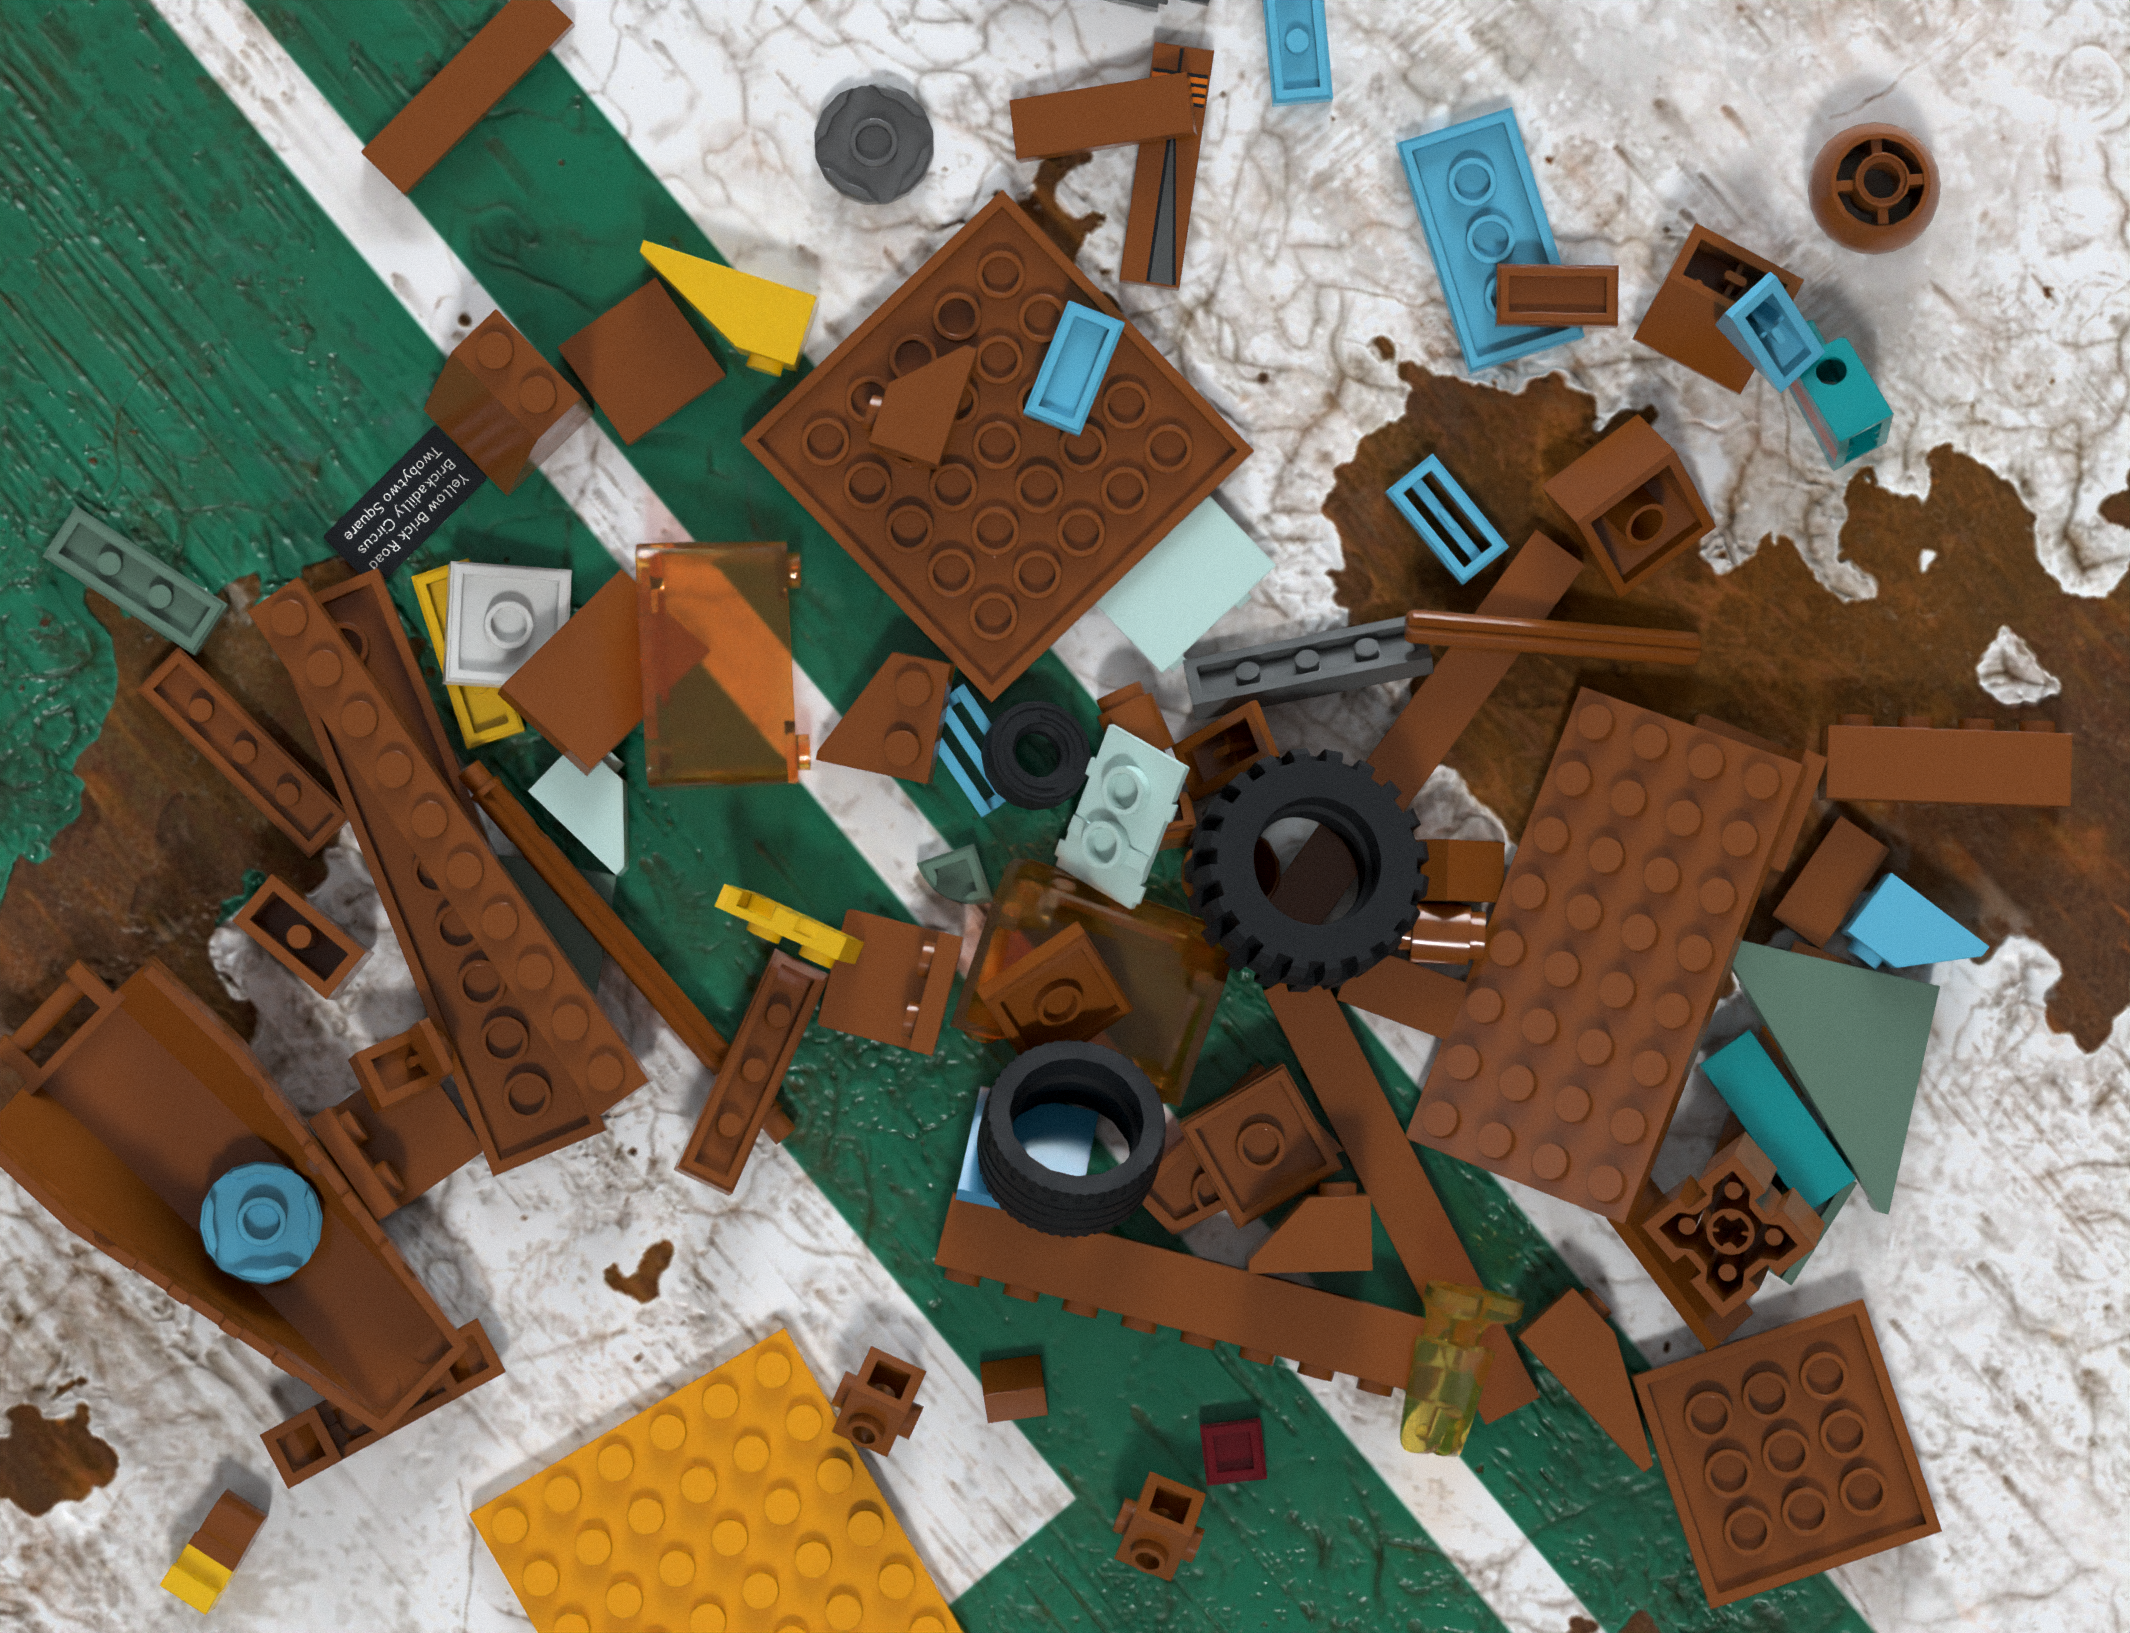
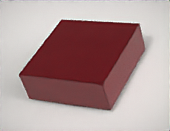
(1233, 1451)

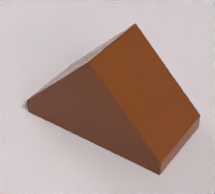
(1225, 750)
(1464, 870)

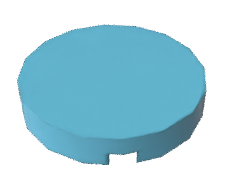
(260, 1222)

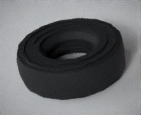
(1005, 772)

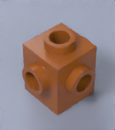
(878, 1402)
(1159, 1527)

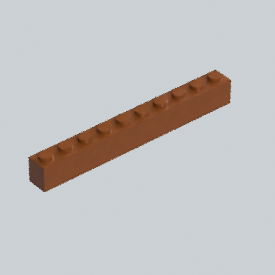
(450, 846)

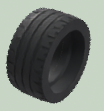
(1086, 1077)

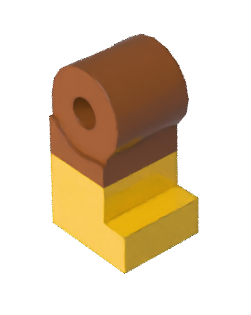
(215, 1552)

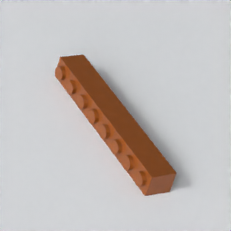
(1184, 1293)

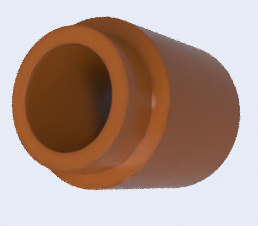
(1137, 714)
(1446, 934)

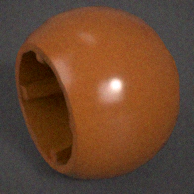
(1882, 149)

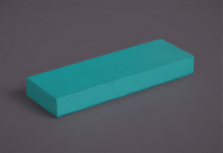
(1776, 1119)

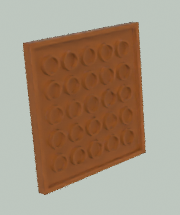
(1021, 515)

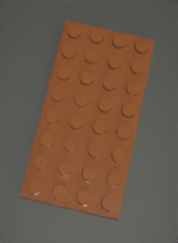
(1607, 954)

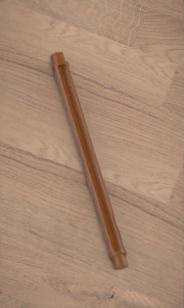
(607, 928)

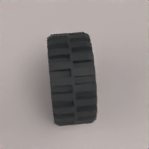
(1368, 824)

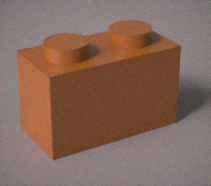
(303, 937)

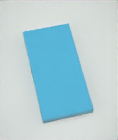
(1475, 213)

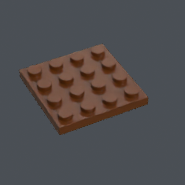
(1785, 1453)

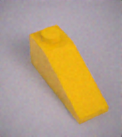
(750, 313)

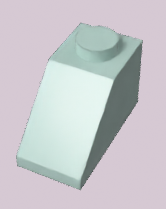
(590, 807)

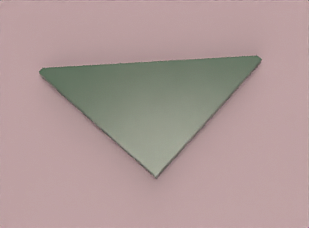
(1852, 1048)

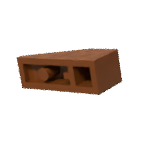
(1587, 1361)

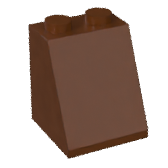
(504, 403)

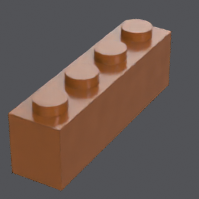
(1946, 765)

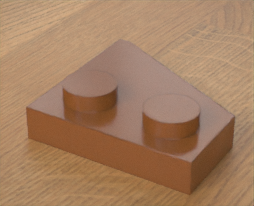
(895, 720)

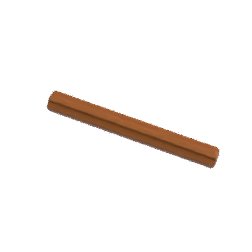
(1552, 637)

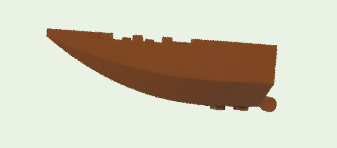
(136, 1130)

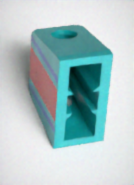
(1844, 416)

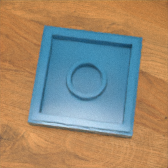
(1049, 1133)

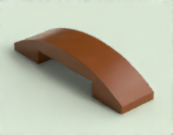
(329, 1434)

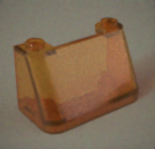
(718, 664)
(1149, 950)

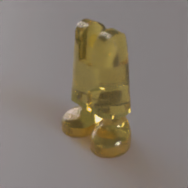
(1451, 1365)

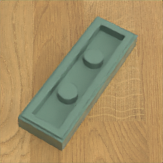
(136, 581)

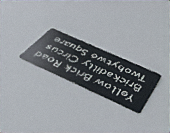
(406, 505)

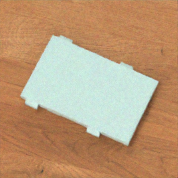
(1186, 585)
(1122, 816)

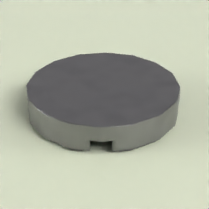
(874, 144)

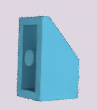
(1905, 929)

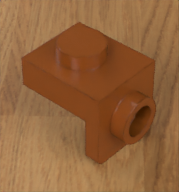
(403, 1065)

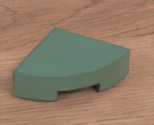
(957, 876)

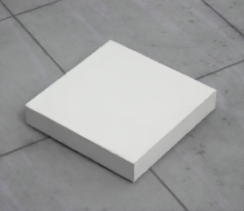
(499, 619)

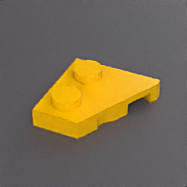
(773, 920)

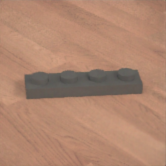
(1304, 667)

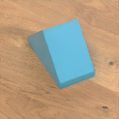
(1771, 333)

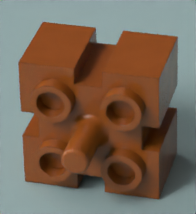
(1733, 1224)

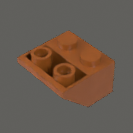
(1695, 294)

